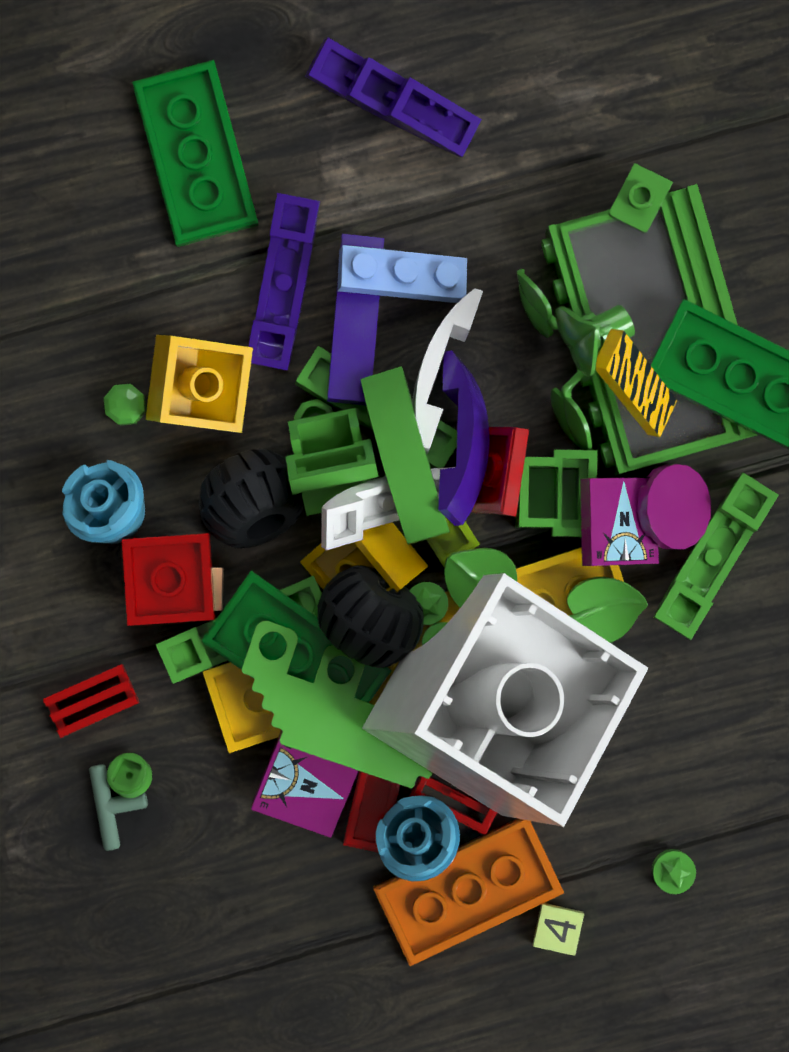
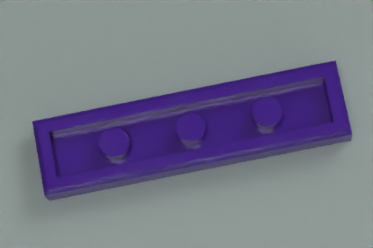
(353, 336)

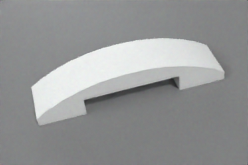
(455, 325)
(360, 509)

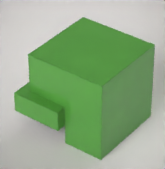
(328, 457)
(552, 491)

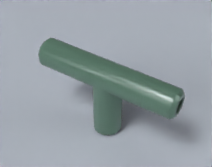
(109, 806)

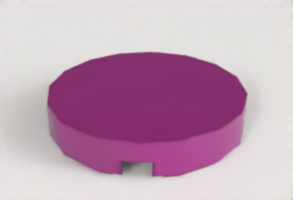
(674, 506)

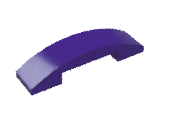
(284, 280)
(462, 484)

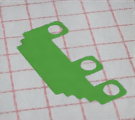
(324, 715)

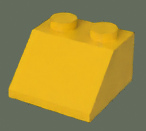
(199, 383)
(381, 549)

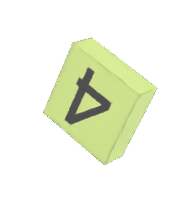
(558, 929)

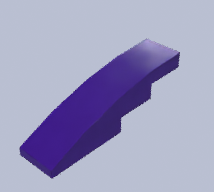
(393, 97)

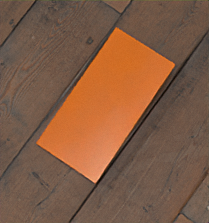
(480, 889)

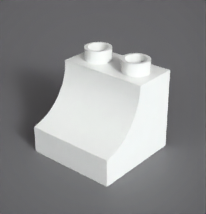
(509, 702)

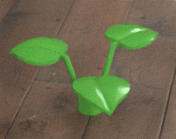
(584, 338)
(598, 603)

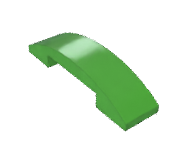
(403, 455)
(714, 555)
(187, 655)

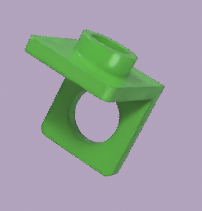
(640, 198)

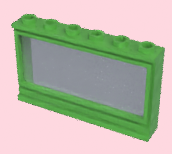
(649, 275)

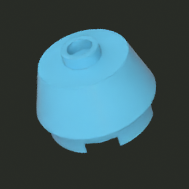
(103, 503)
(418, 838)

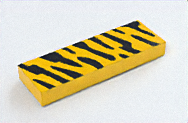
(635, 382)

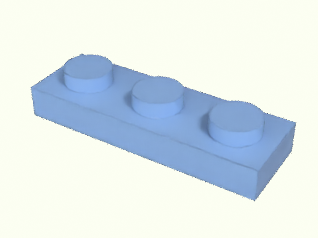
(402, 274)

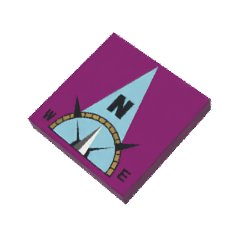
(612, 525)
(303, 789)

